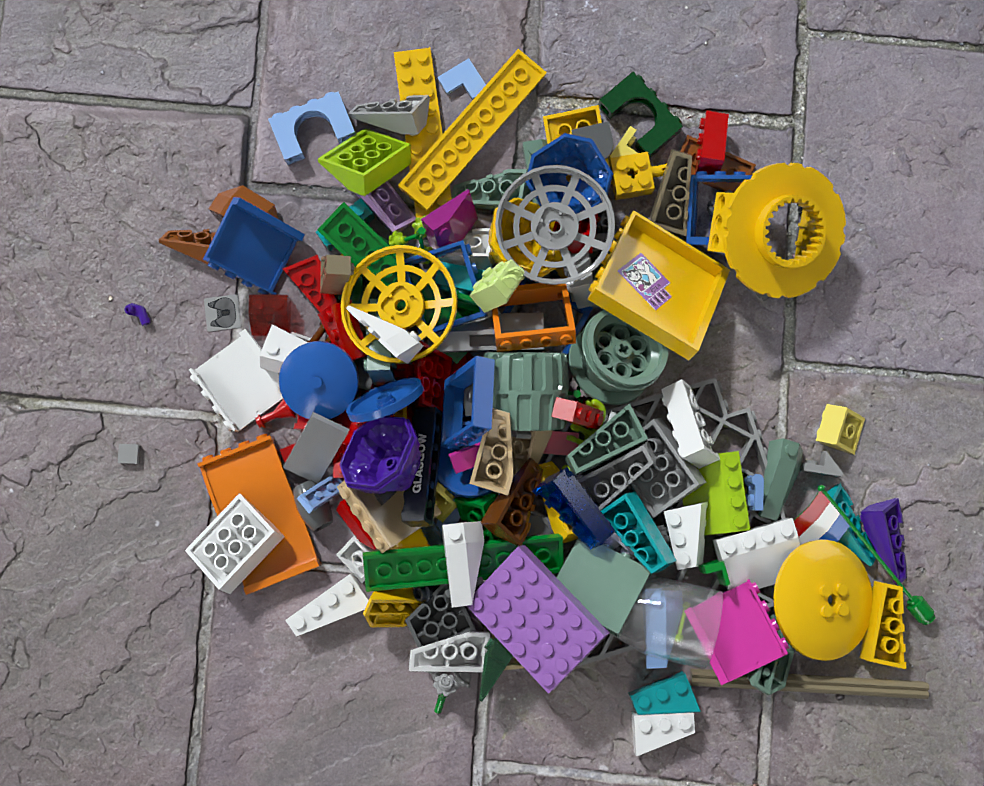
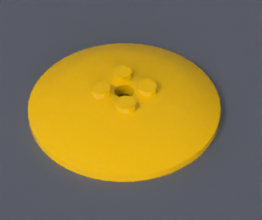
(802, 597)

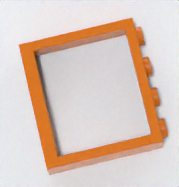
(536, 338)

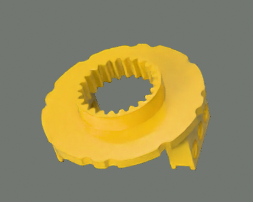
(741, 225)

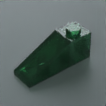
(495, 662)

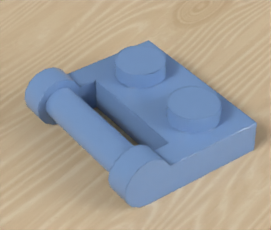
(755, 492)

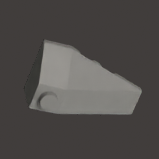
(400, 116)

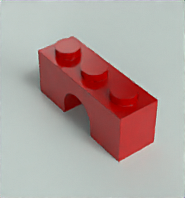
(577, 413)

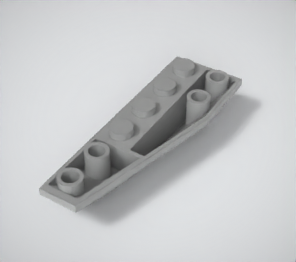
(480, 336)

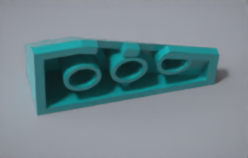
(850, 538)

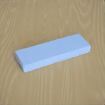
(320, 493)

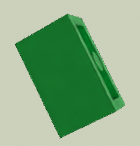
(716, 566)

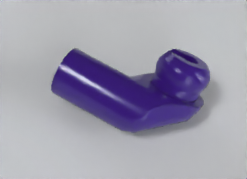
(138, 311)

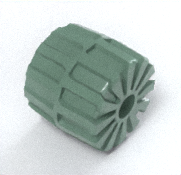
(528, 388)

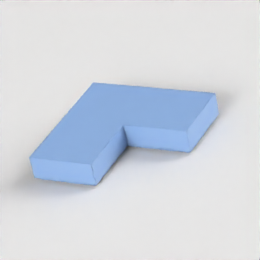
(462, 75)

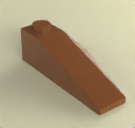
(189, 243)

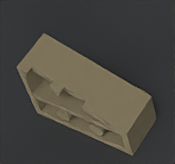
(335, 273)

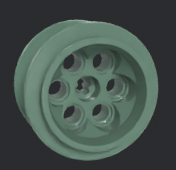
(621, 349)

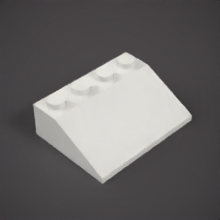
(234, 544)
(757, 552)

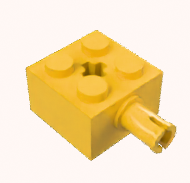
(638, 166)

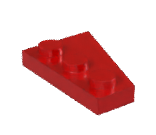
(307, 277)

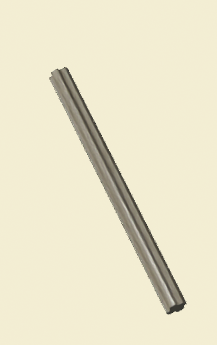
(824, 684)

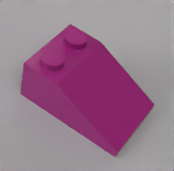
(450, 221)

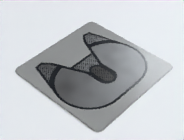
(222, 312)

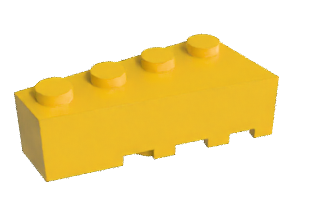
(885, 631)

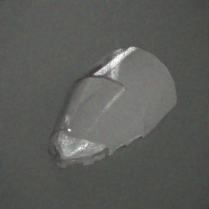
(675, 621)

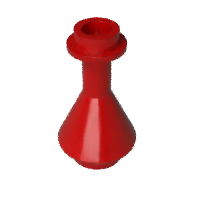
(281, 411)

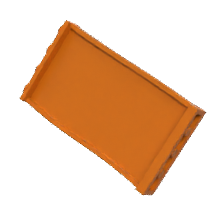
(259, 476)

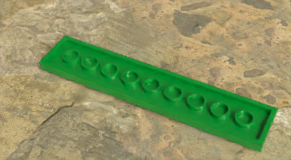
(357, 239)
(428, 564)

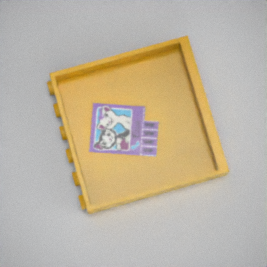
(659, 285)

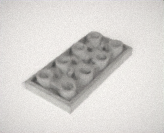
(315, 448)

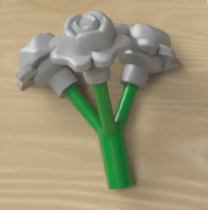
(446, 685)

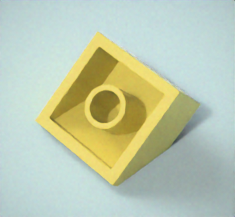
(840, 428)

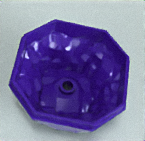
(382, 456)

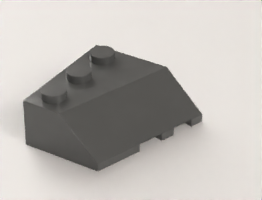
(438, 620)

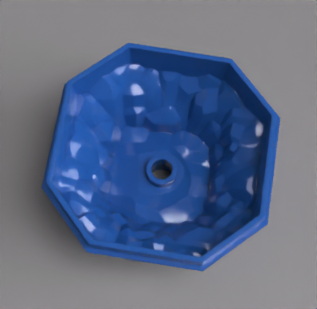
(575, 153)

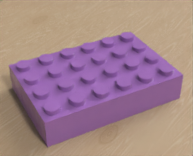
(536, 618)

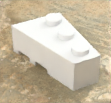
(657, 730)

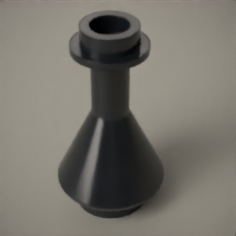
(424, 593)

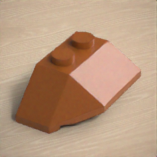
(223, 200)

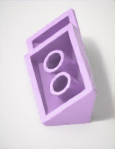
(389, 208)

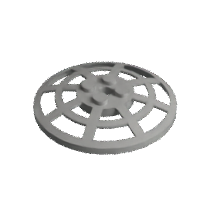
(555, 212)

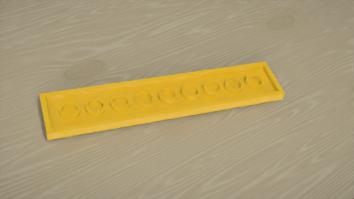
(417, 77)
(472, 130)

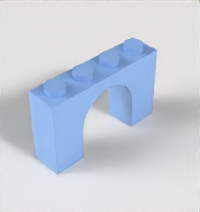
(286, 124)

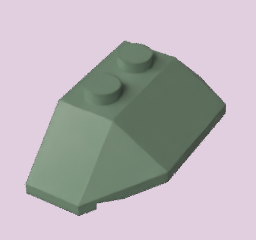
(773, 675)

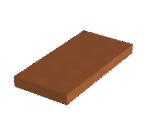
(731, 164)

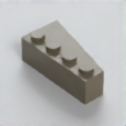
(672, 199)

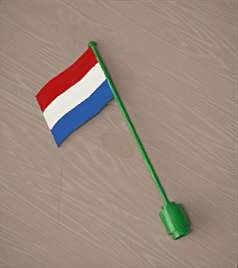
(827, 521)

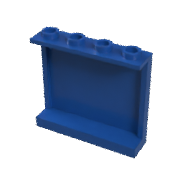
(252, 246)

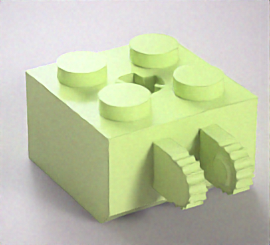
(497, 285)

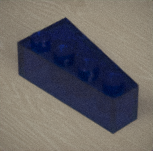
(575, 507)

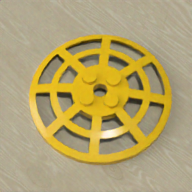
(398, 292)

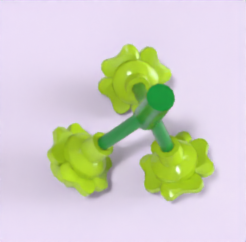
(398, 239)

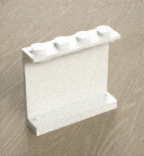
(238, 383)

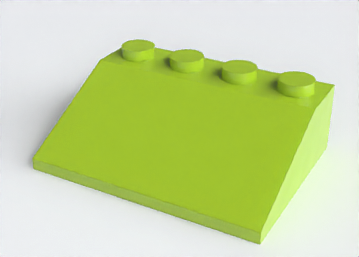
(366, 160)
(724, 494)

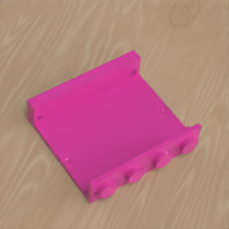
(745, 635)

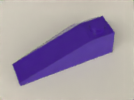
(883, 529)

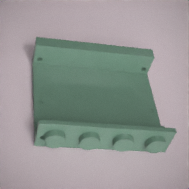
(604, 582)

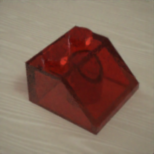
(269, 311)

